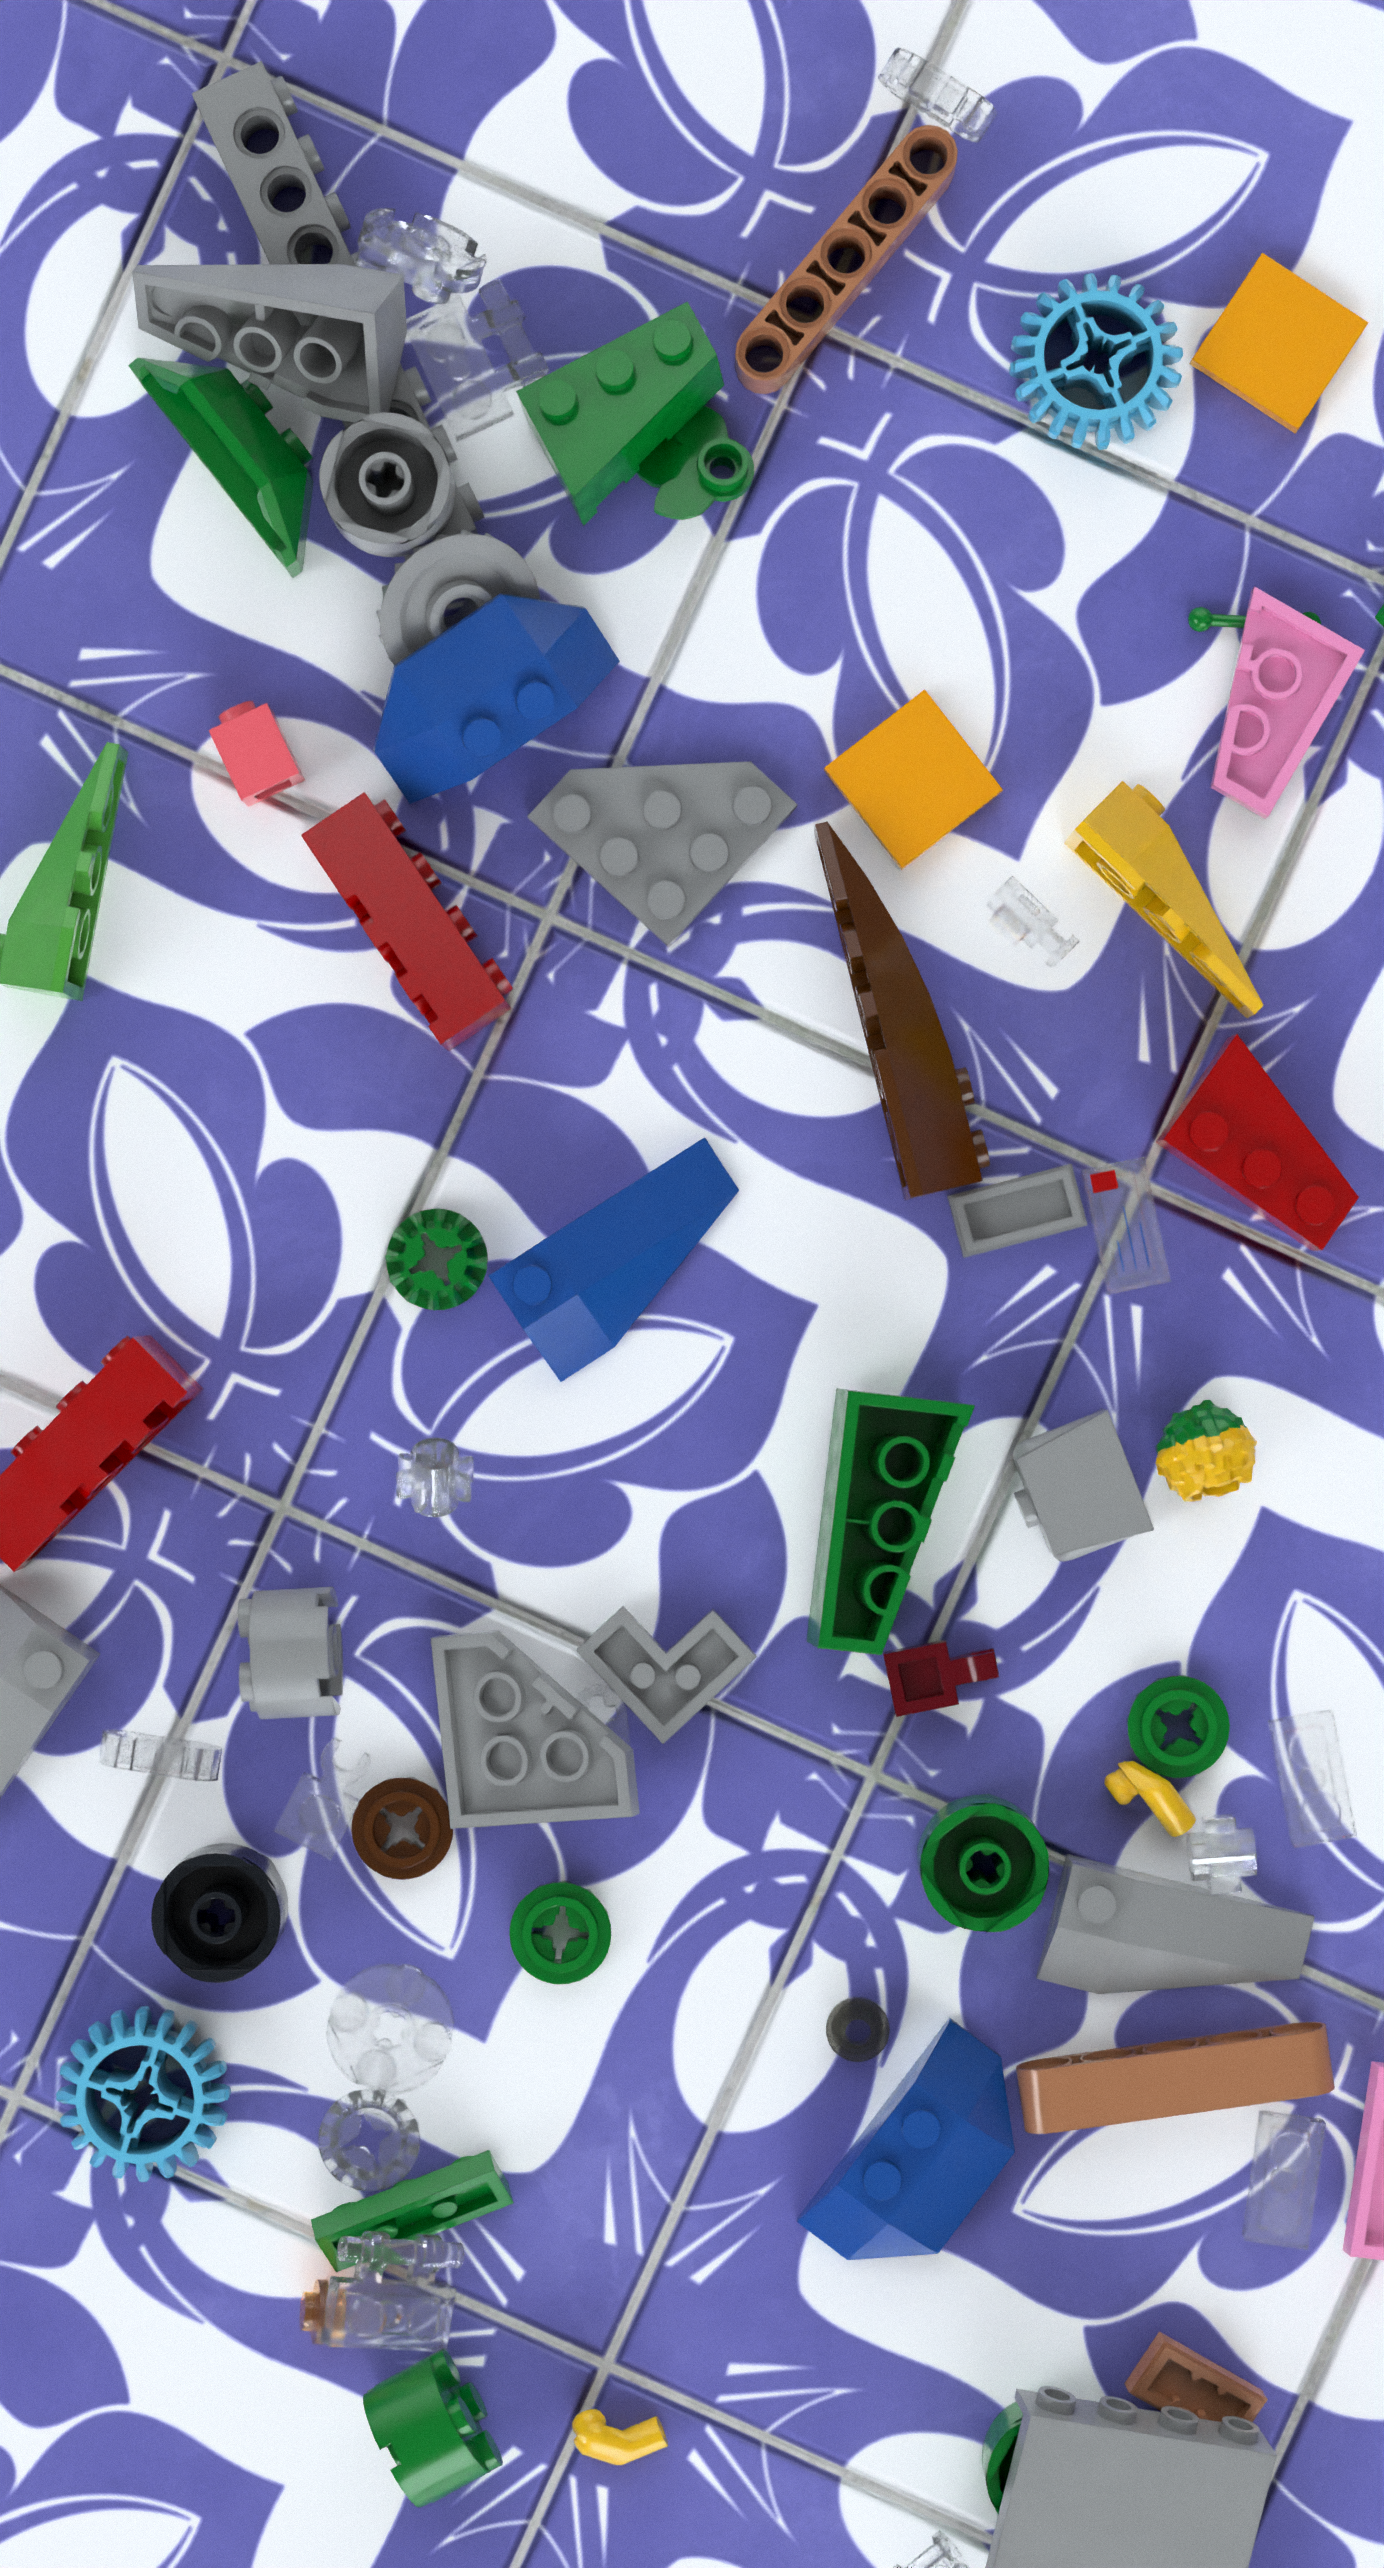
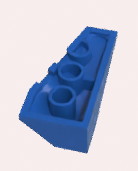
(604, 1268)

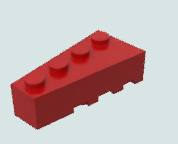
(407, 920)
(88, 1444)

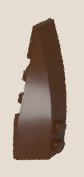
(905, 1042)

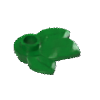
(685, 463)

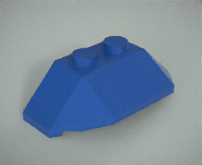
(487, 690)
(920, 2156)

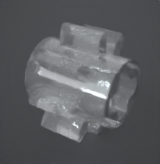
(434, 1477)
(1221, 1854)

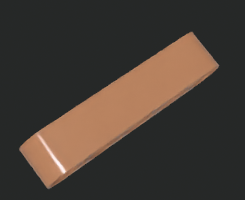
(854, 230)
(1175, 2077)

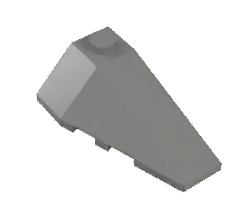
(302, 327)
(37, 1678)
(1153, 1933)

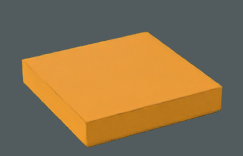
(1278, 343)
(913, 779)

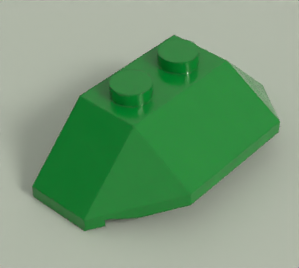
(239, 448)

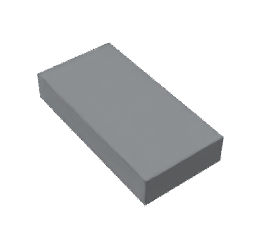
(1017, 1210)

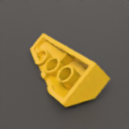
(1146, 867)

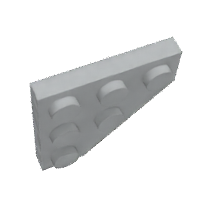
(663, 832)
(521, 1742)

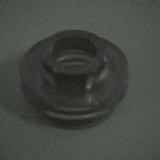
(857, 2009)

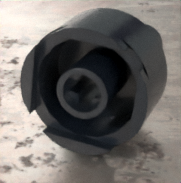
(194, 1937)

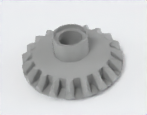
(438, 574)

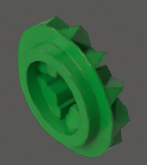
(465, 1269)
(1181, 1756)
(536, 1950)

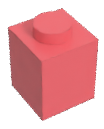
(255, 752)

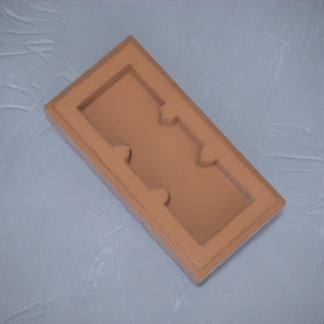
(1184, 2379)

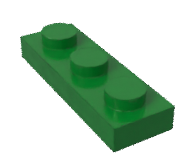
(418, 2205)

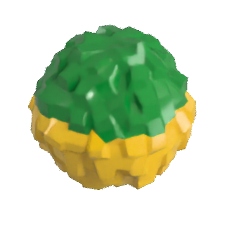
(1205, 1452)

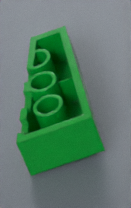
(876, 1511)

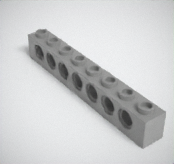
(232, 113)

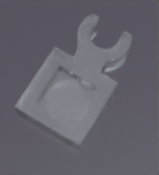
(321, 1807)

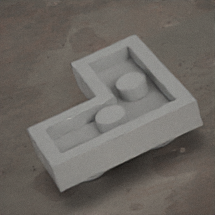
(663, 1685)

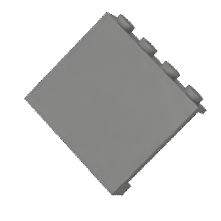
(1129, 2487)

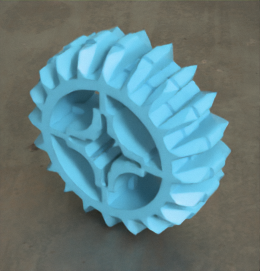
(1118, 348)
(117, 2086)

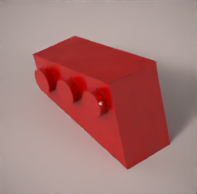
(1258, 1149)

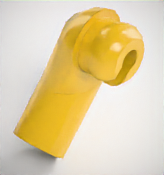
(1155, 1791)
(616, 2445)

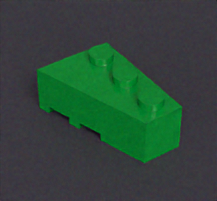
(620, 404)

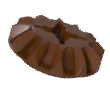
(404, 1858)

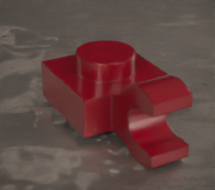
(927, 1677)

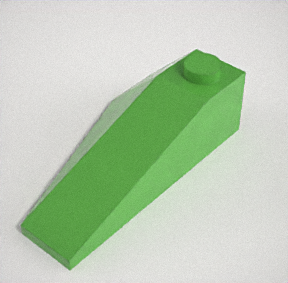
(58, 913)

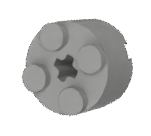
(367, 455)
(292, 1653)

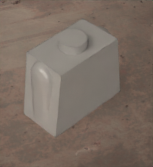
(1079, 1487)

